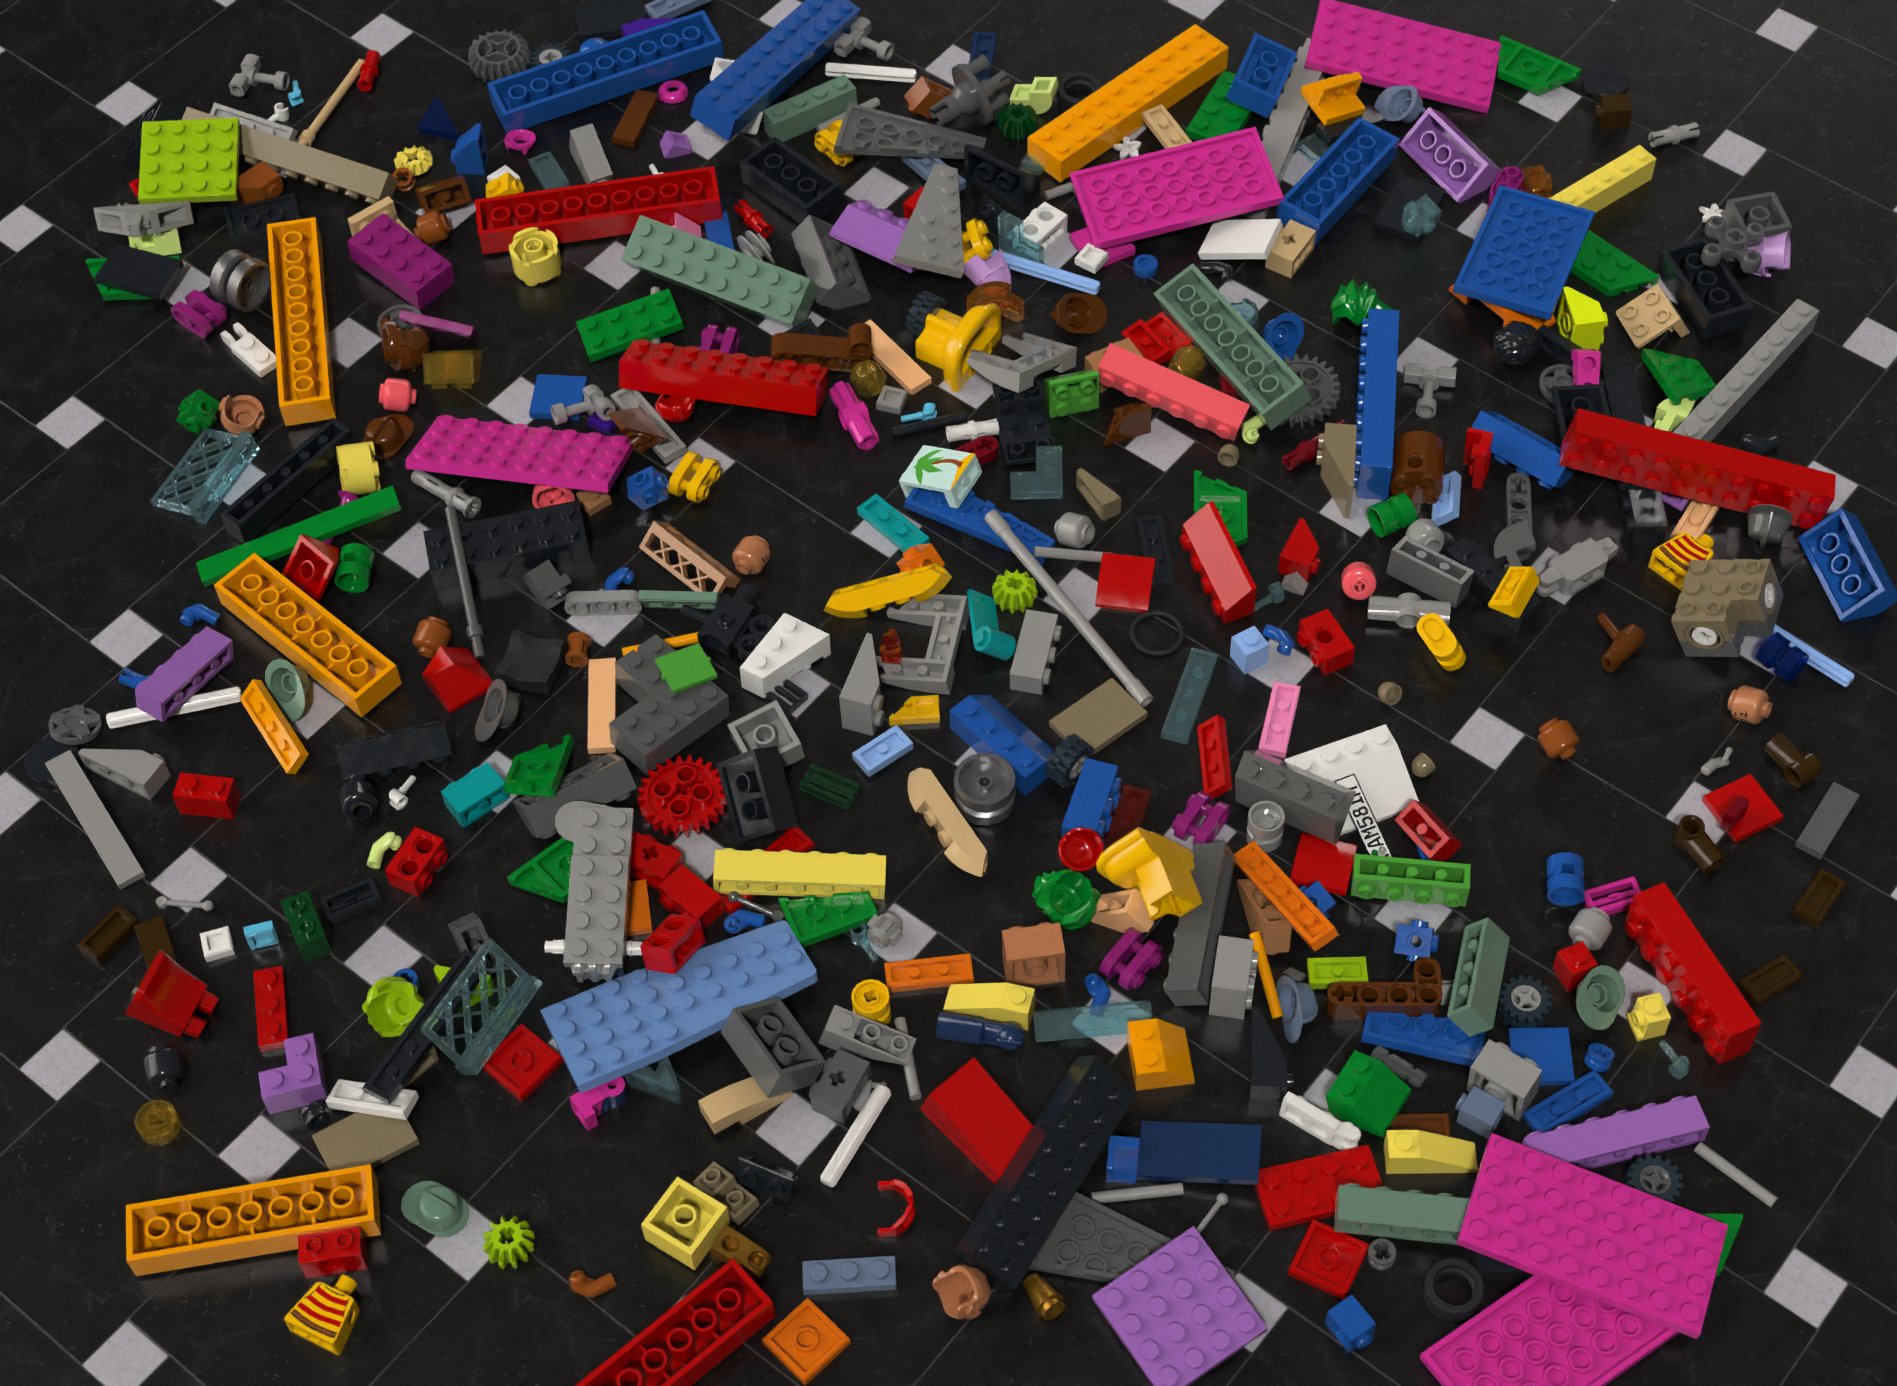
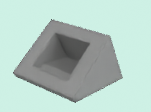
(1294, 583)
(1296, 975)
(1447, 986)

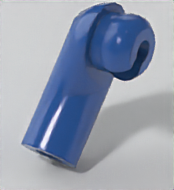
(617, 577)
(199, 612)
(1281, 636)
(742, 918)
(1098, 989)

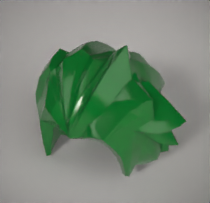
(1354, 302)
(1066, 898)

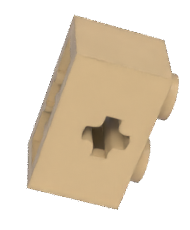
(1291, 248)

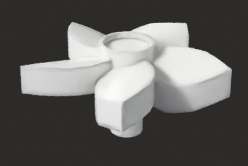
(1128, 148)
(1713, 211)

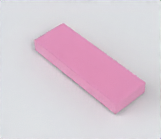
(1279, 719)

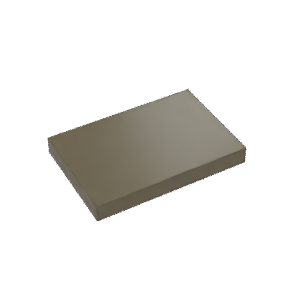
(1100, 716)
(364, 1141)

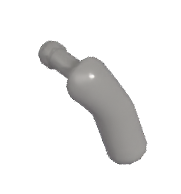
(1715, 763)
(865, 1094)

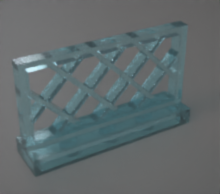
(217, 480)
(494, 1027)

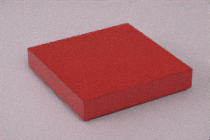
(1760, 812)
(522, 1062)
(1328, 1259)

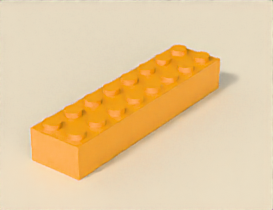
(308, 634)
(248, 1219)

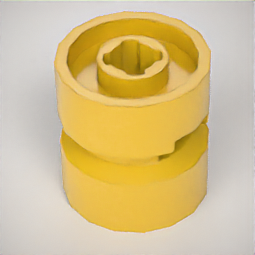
(872, 1001)

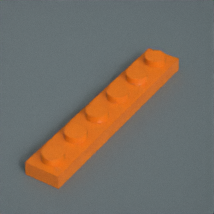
(1285, 896)

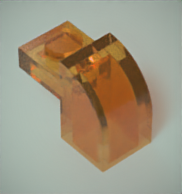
(999, 294)

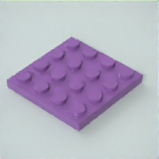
(1179, 1312)

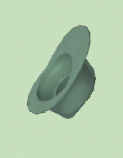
(287, 687)
(1600, 997)
(435, 1208)

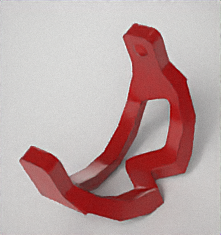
(908, 1216)

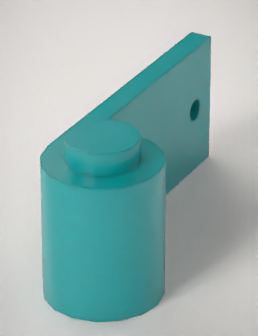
(985, 627)

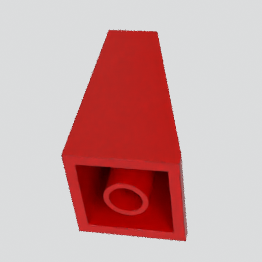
(978, 1118)

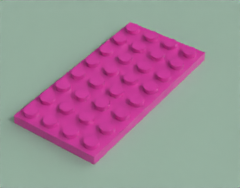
(1403, 53)
(1176, 188)
(521, 453)
(1593, 1235)
(1544, 1339)

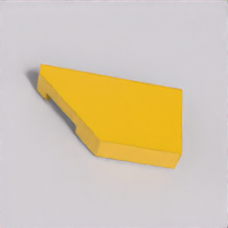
(917, 711)

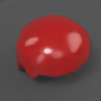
(675, 408)
(1080, 849)

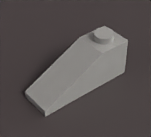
(128, 768)

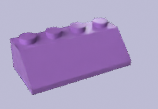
(1449, 156)
(871, 231)

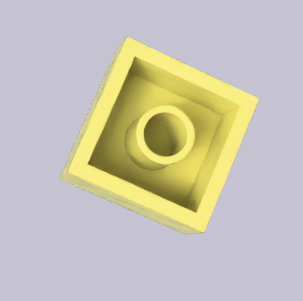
(685, 1223)

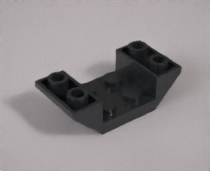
(1022, 422)

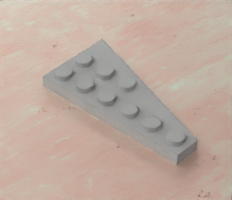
(934, 230)

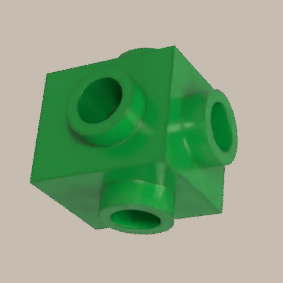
(198, 411)

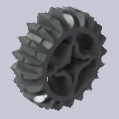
(499, 55)

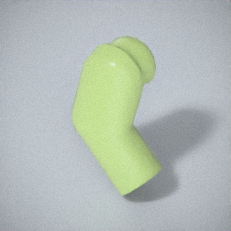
(1250, 429)
(379, 848)

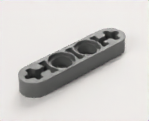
(1524, 497)

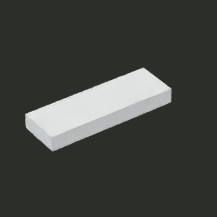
(351, 1097)

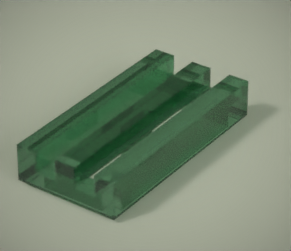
(832, 782)

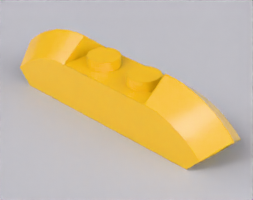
(900, 587)

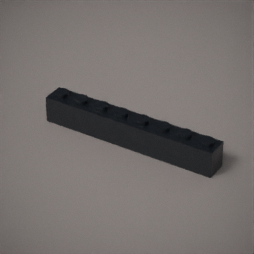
(1643, 506)

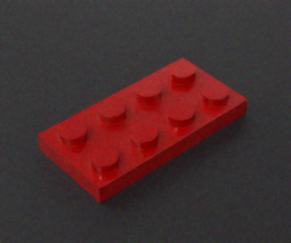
(1308, 1187)

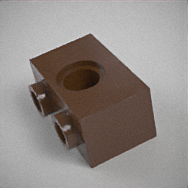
(443, 194)

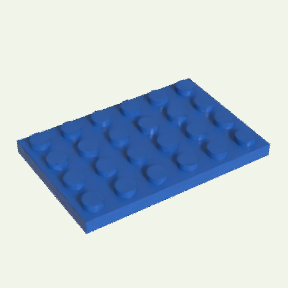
(1524, 252)

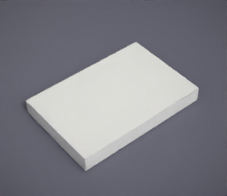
(1240, 239)

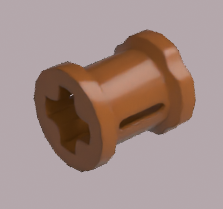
(578, 649)

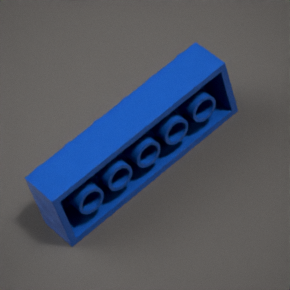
(1339, 177)

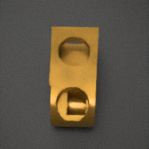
(746, 1253)

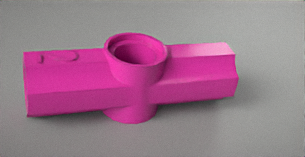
(854, 415)

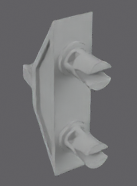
(143, 218)

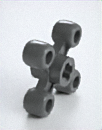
(1733, 244)

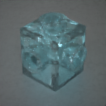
(1420, 216)

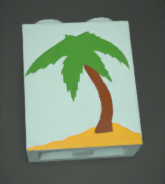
(942, 471)

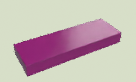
(438, 324)

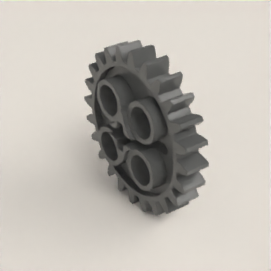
(1323, 389)

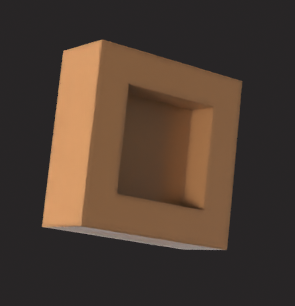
(593, 501)

